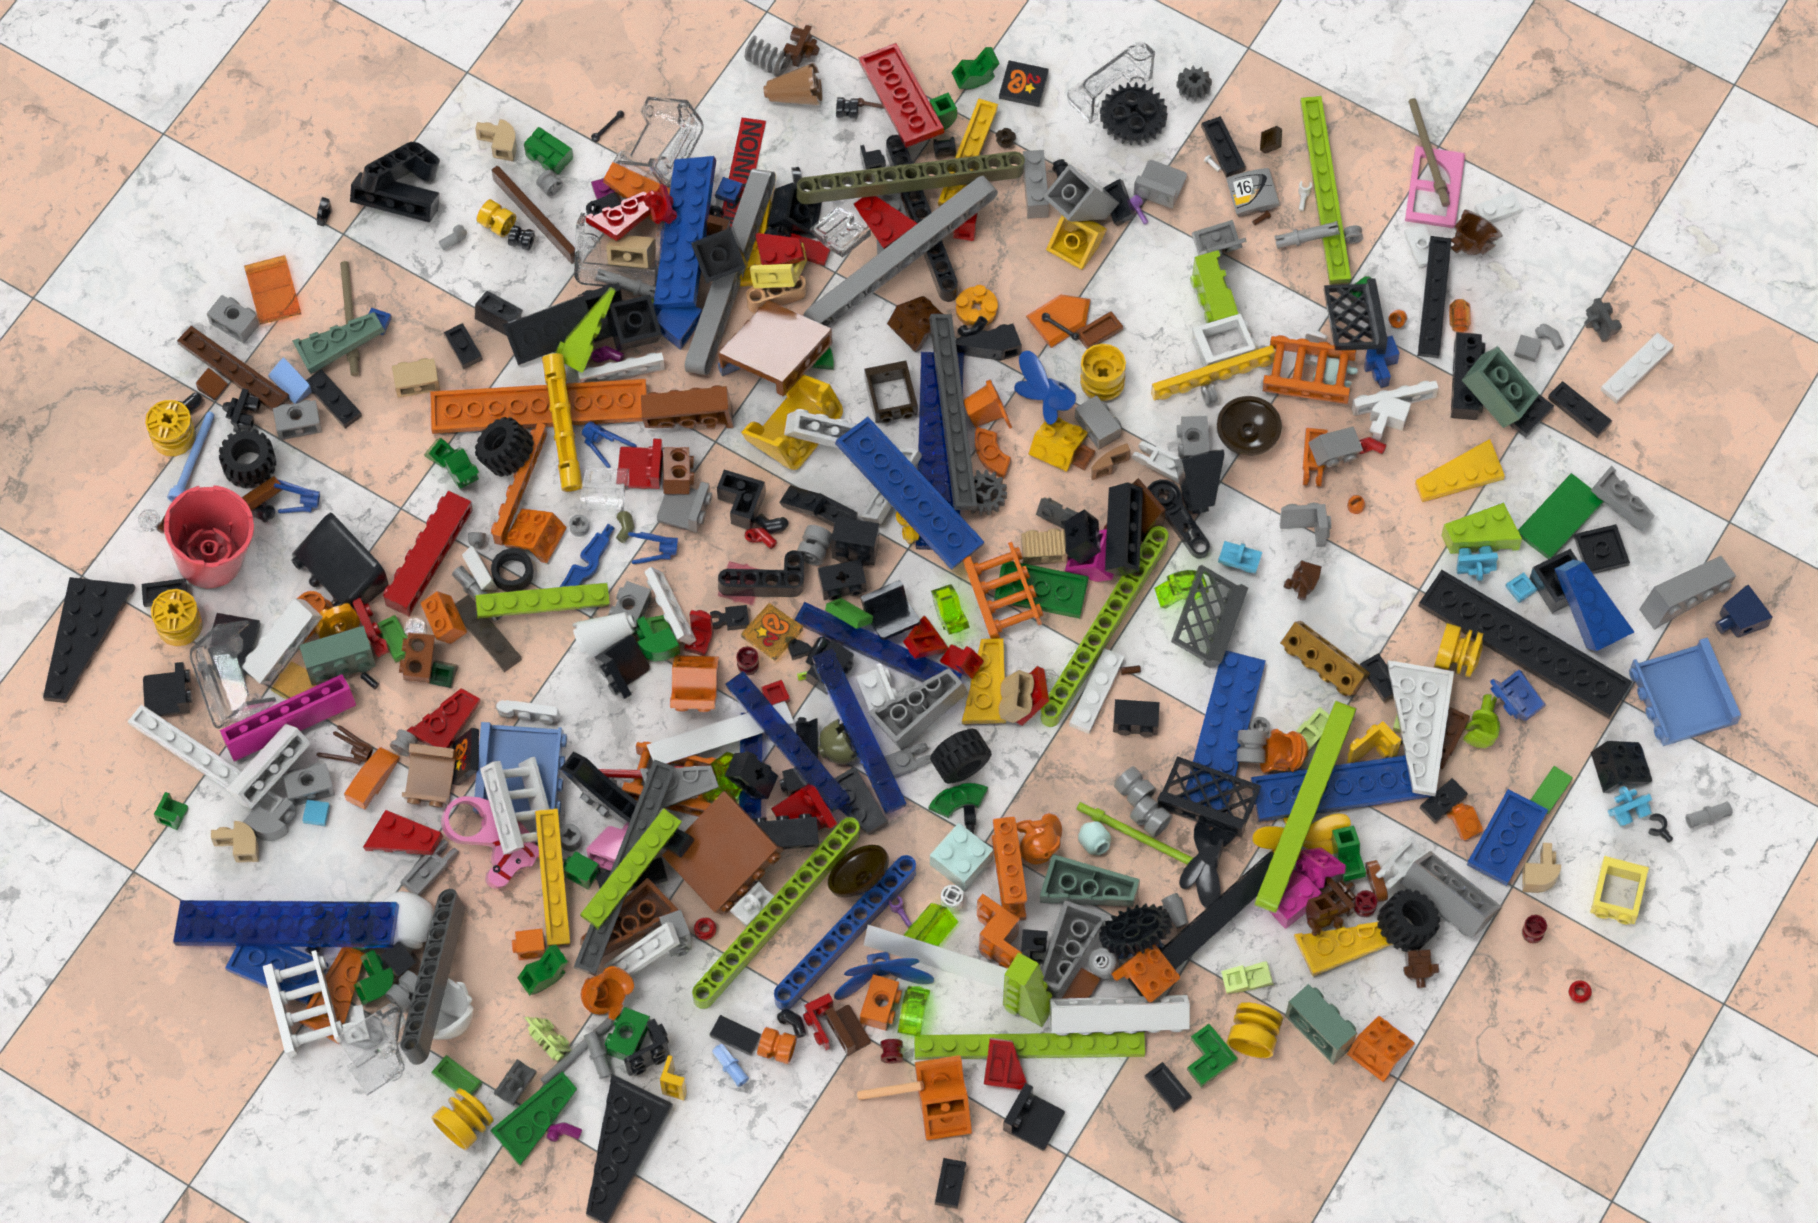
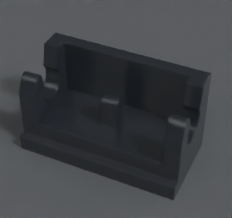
(496, 311)
(1033, 942)

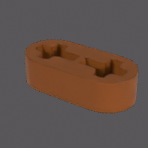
(1376, 884)

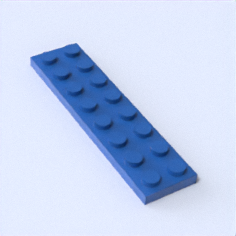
(679, 267)
(909, 492)
(1227, 712)
(1348, 788)

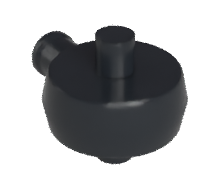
(264, 512)

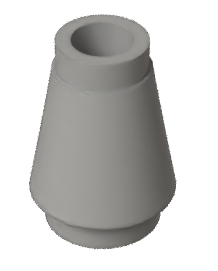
(1176, 909)

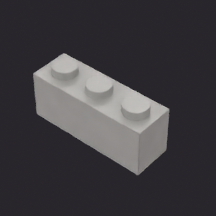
(1035, 184)

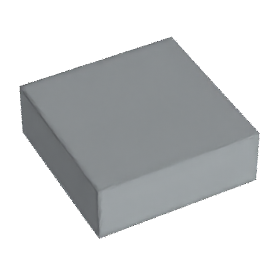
(1527, 348)

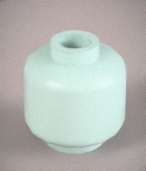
(1094, 838)

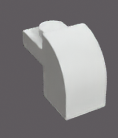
(1390, 413)

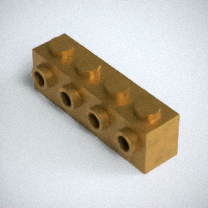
(1325, 658)

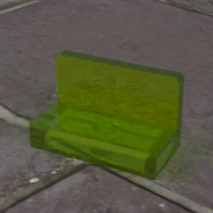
(932, 925)

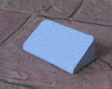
(290, 381)

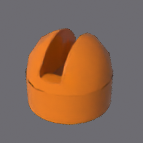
(1393, 317)
(1358, 507)

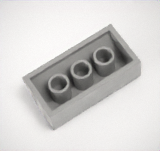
(1452, 894)

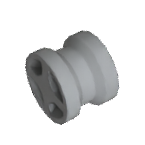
(549, 183)
(402, 742)
(573, 842)

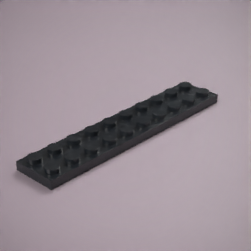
(1526, 644)

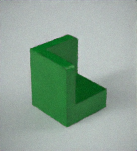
(170, 812)

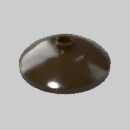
(1251, 415)
(858, 871)

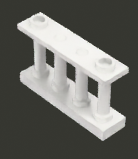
(501, 802)
(280, 998)

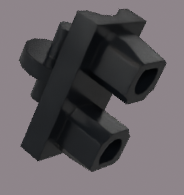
(238, 409)

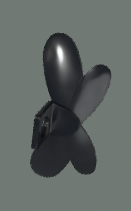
(1203, 866)

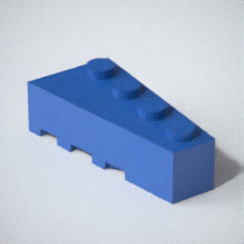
(1591, 607)

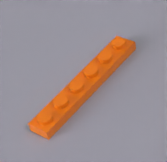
(515, 492)

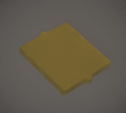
(292, 681)

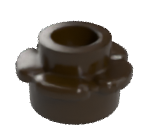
(1005, 142)

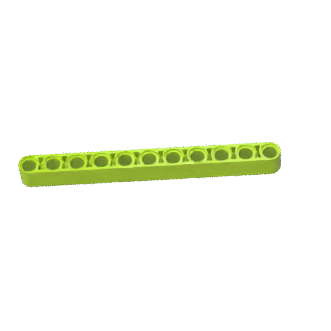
(1100, 634)
(1305, 807)
(773, 922)

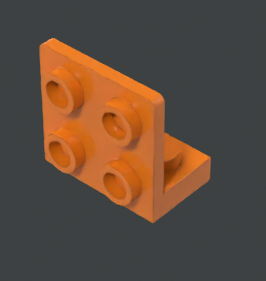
(535, 532)
(1149, 973)
(1380, 1048)

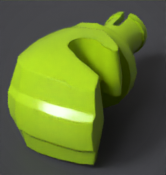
(1484, 724)

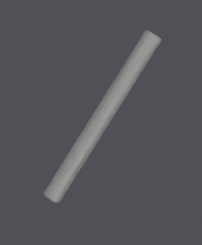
(574, 1053)

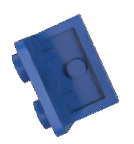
(1519, 696)

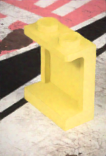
(777, 275)

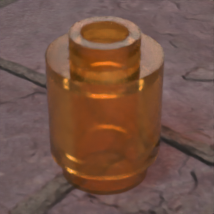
(1460, 315)

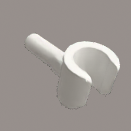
(1304, 192)

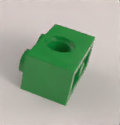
(627, 1021)

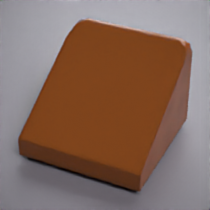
(211, 384)

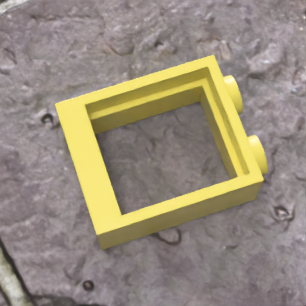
(1623, 870)

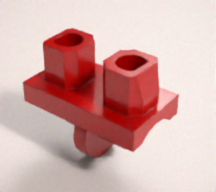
(661, 205)

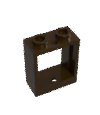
(887, 373)

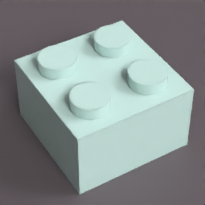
(961, 857)

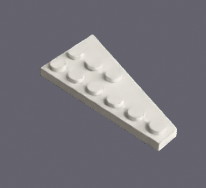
(1422, 713)

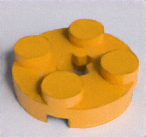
(974, 295)
(342, 615)

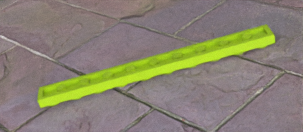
(1325, 188)
(1032, 1045)

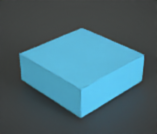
(1521, 587)
(316, 812)

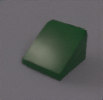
(443, 673)

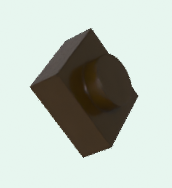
(1271, 139)

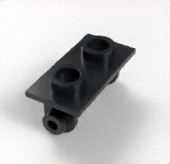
(808, 733)

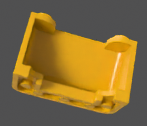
(792, 452)

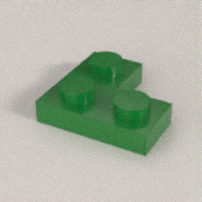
(1215, 1057)

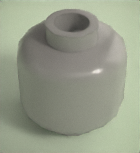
(1109, 966)

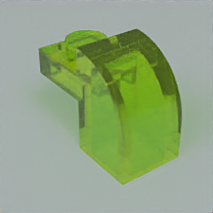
(1177, 588)
(949, 609)
(720, 767)
(913, 1010)

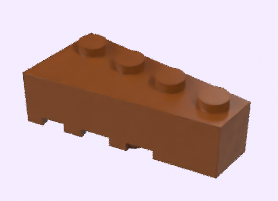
(688, 408)
(638, 915)

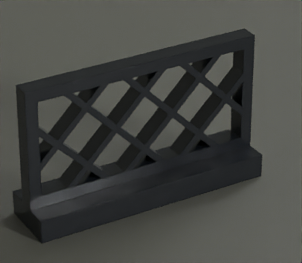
(1373, 319)
(1197, 811)

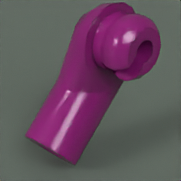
(606, 353)
(563, 1129)

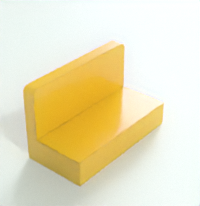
(672, 1084)

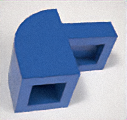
(1378, 362)

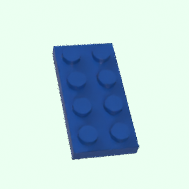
(1507, 837)
(249, 963)

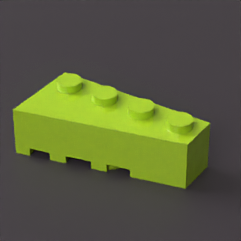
(1026, 990)

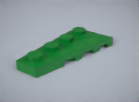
(530, 1121)

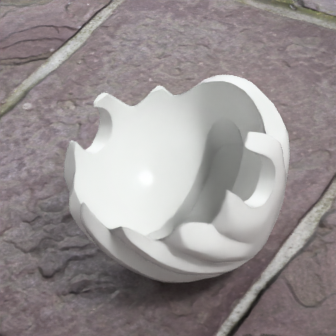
(413, 919)
(455, 1011)

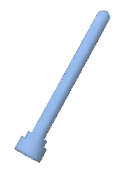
(180, 487)

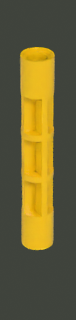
(564, 436)

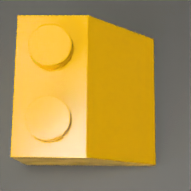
(1076, 241)

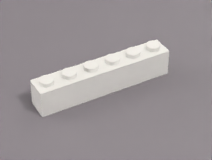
(1119, 1014)

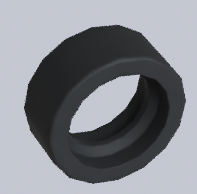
(508, 555)

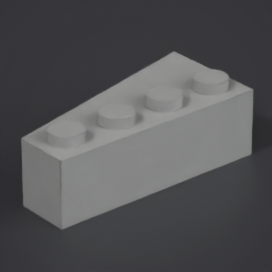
(1686, 591)
(918, 708)
(1069, 941)

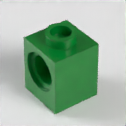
(581, 870)

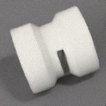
(953, 904)

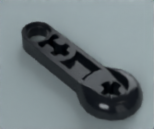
(1178, 516)

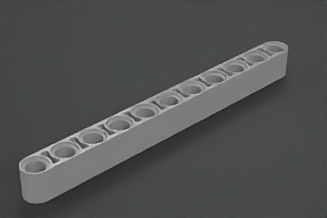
(902, 252)
(724, 290)

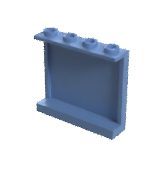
(1685, 693)
(515, 745)

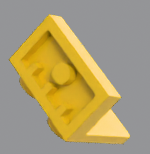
(1377, 736)

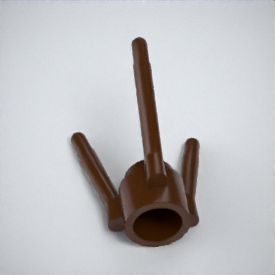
(361, 750)

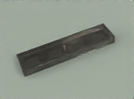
(487, 635)

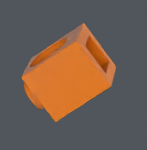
(529, 944)

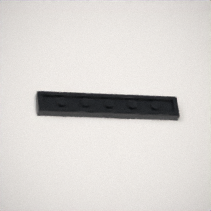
(1434, 297)

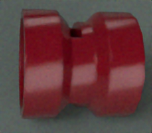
(745, 656)
(1536, 924)

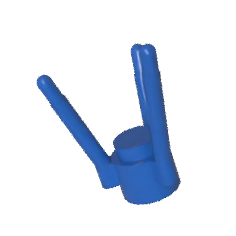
(596, 433)
(308, 497)
(667, 545)

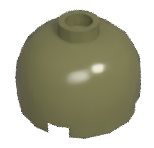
(836, 744)

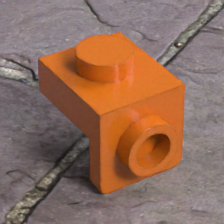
(1465, 820)

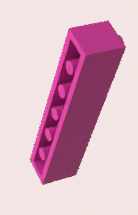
(298, 711)

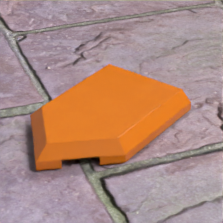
(1065, 310)

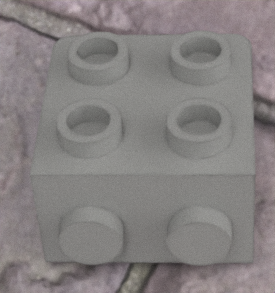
(1160, 183)
(1217, 238)
(685, 510)
(1307, 516)

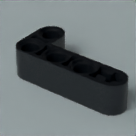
(396, 164)
(762, 576)

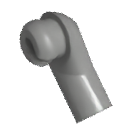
(1550, 332)

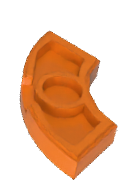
(989, 453)

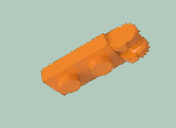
(1308, 459)

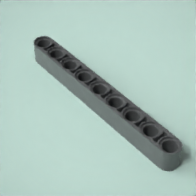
(432, 977)

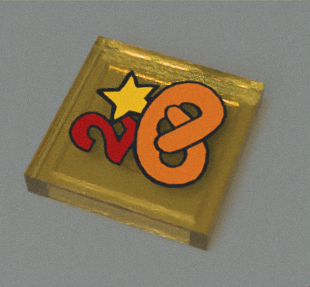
(771, 631)

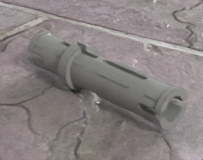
(1309, 234)
(625, 283)
(469, 584)

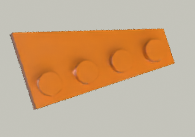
(628, 183)
(340, 982)

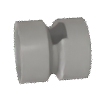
(814, 544)
(1251, 746)
(1133, 785)
(1151, 816)
(403, 991)

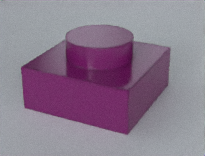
(600, 189)

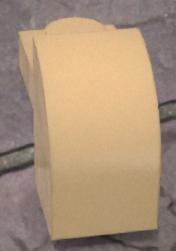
(502, 138)
(241, 838)
(1541, 876)

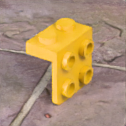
(1057, 443)

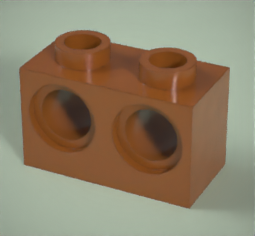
(676, 470)
(422, 657)

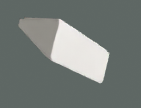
(478, 569)

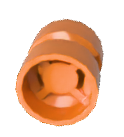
(777, 1045)

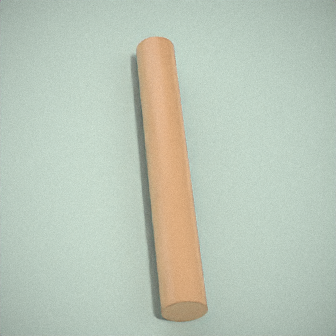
(890, 1090)

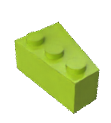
(1212, 288)
(1484, 528)

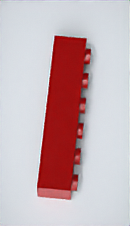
(427, 553)

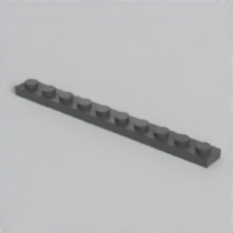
(953, 412)
(643, 816)

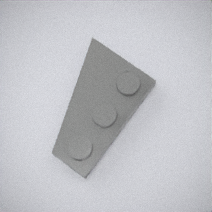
(1617, 496)
(687, 783)

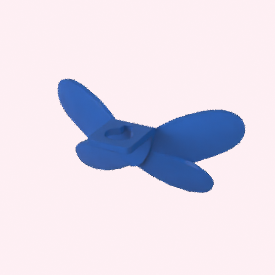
(1055, 394)
(899, 967)

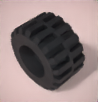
(243, 443)
(504, 446)
(960, 756)
(1399, 930)

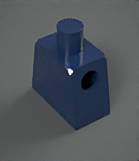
(1743, 614)

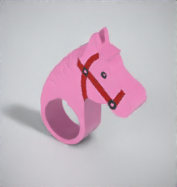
(503, 865)

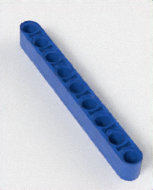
(840, 941)

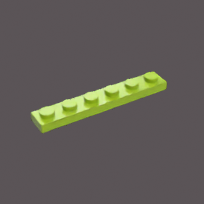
(542, 600)
(630, 869)

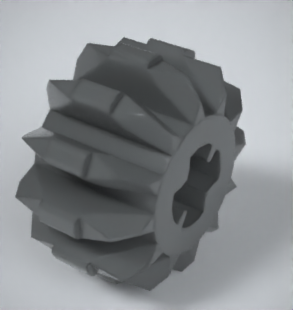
(1194, 83)

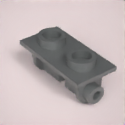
(1053, 512)

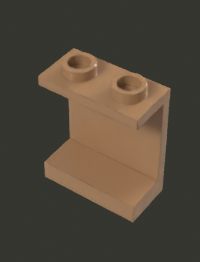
(430, 775)

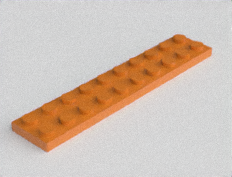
(590, 401)

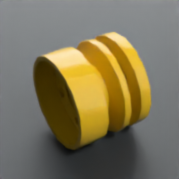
(1103, 372)
(170, 438)
(176, 628)
(1459, 650)
(1255, 1030)
(459, 1122)

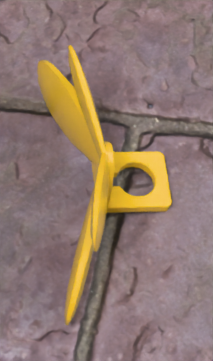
(1318, 836)

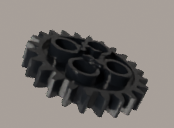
(1133, 113)
(1135, 930)

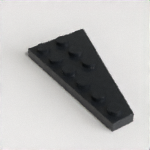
(83, 626)
(626, 1135)

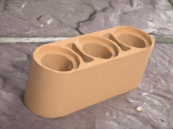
(786, 296)

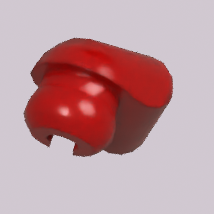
(1369, 444)
(760, 535)

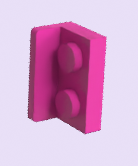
(1318, 864)

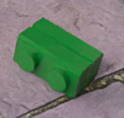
(548, 151)

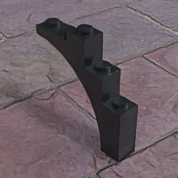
(613, 798)

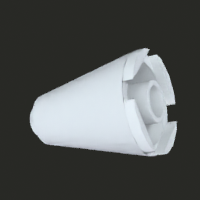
(602, 632)

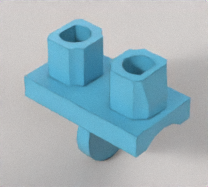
(1240, 557)
(1478, 563)
(1640, 804)

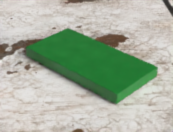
(1560, 516)
(1055, 589)

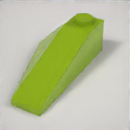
(580, 342)

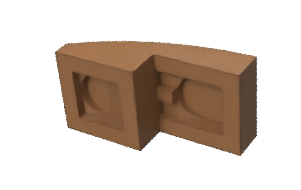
(1105, 464)

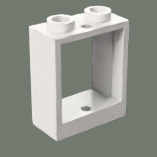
(1201, 345)

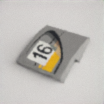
(1253, 191)

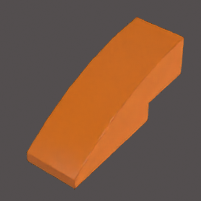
(371, 778)

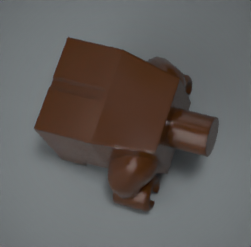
(1303, 579)
(1321, 913)
(1419, 966)

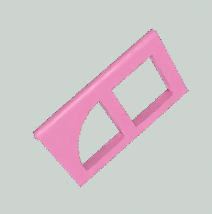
(1453, 164)

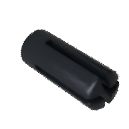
(369, 680)

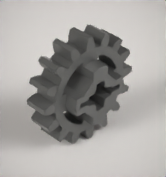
(991, 487)

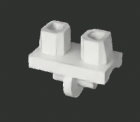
(751, 904)

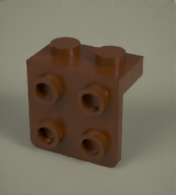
(912, 321)

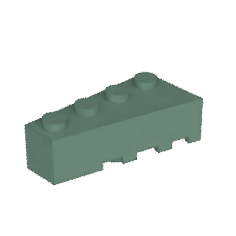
(1087, 884)

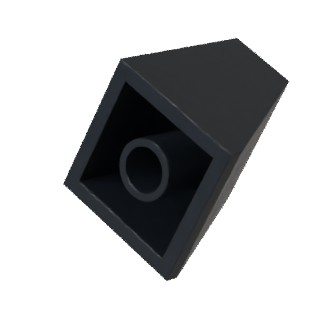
(1200, 479)

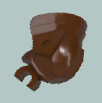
(1474, 234)

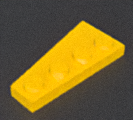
(1464, 472)
(985, 687)
(1339, 946)

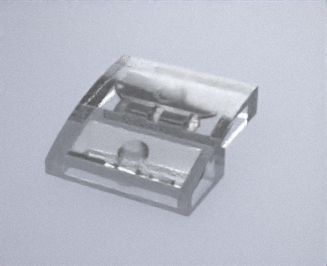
(840, 232)
(604, 489)

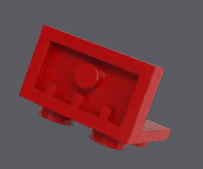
(643, 465)
(806, 801)

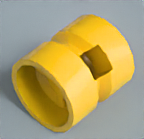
(494, 217)

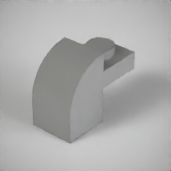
(271, 826)

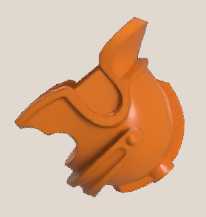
(1284, 751)
(1041, 838)
(607, 991)

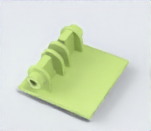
(542, 1032)

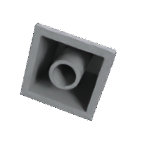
(1079, 197)

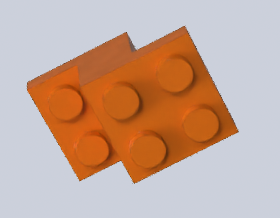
(694, 683)
(999, 931)
(944, 1098)

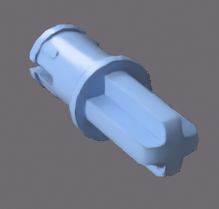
(730, 1065)

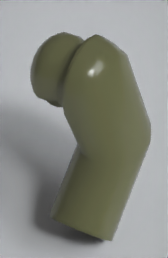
(627, 524)

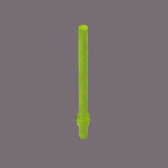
(1099, 816)

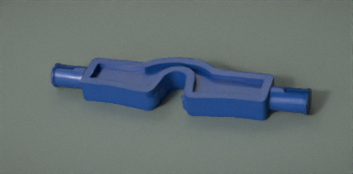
(591, 555)

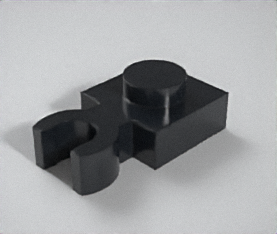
(735, 618)

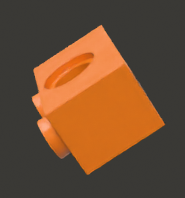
(443, 617)
(880, 989)

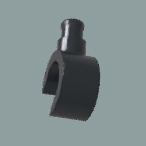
(969, 817)
(1663, 832)

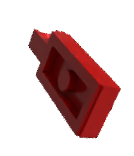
(372, 629)

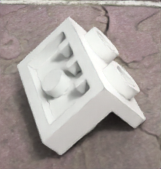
(876, 687)

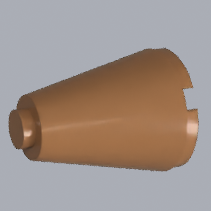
(796, 87)

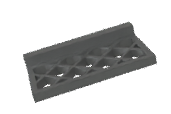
(1226, 620)

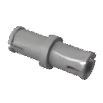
(1708, 814)
(598, 1054)

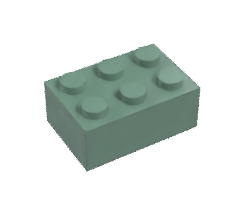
(1500, 387)
(337, 655)
(1321, 1023)

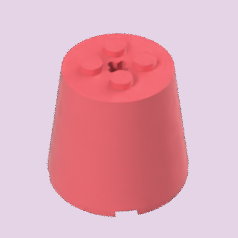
(208, 534)

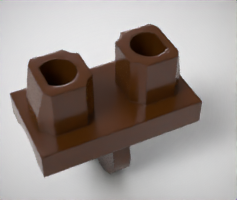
(803, 46)
(1341, 895)

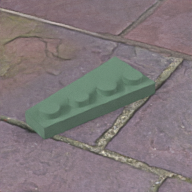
(339, 340)

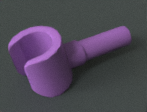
(1136, 202)
(899, 909)

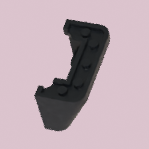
(340, 563)

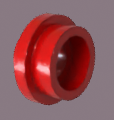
(705, 922)
(1580, 985)

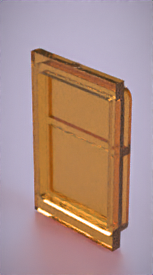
(272, 289)

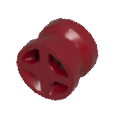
(1368, 899)
(891, 1051)

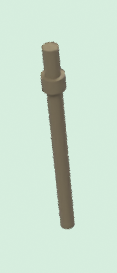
(1439, 185)
(353, 356)

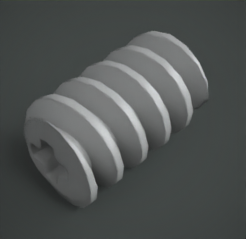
(765, 58)

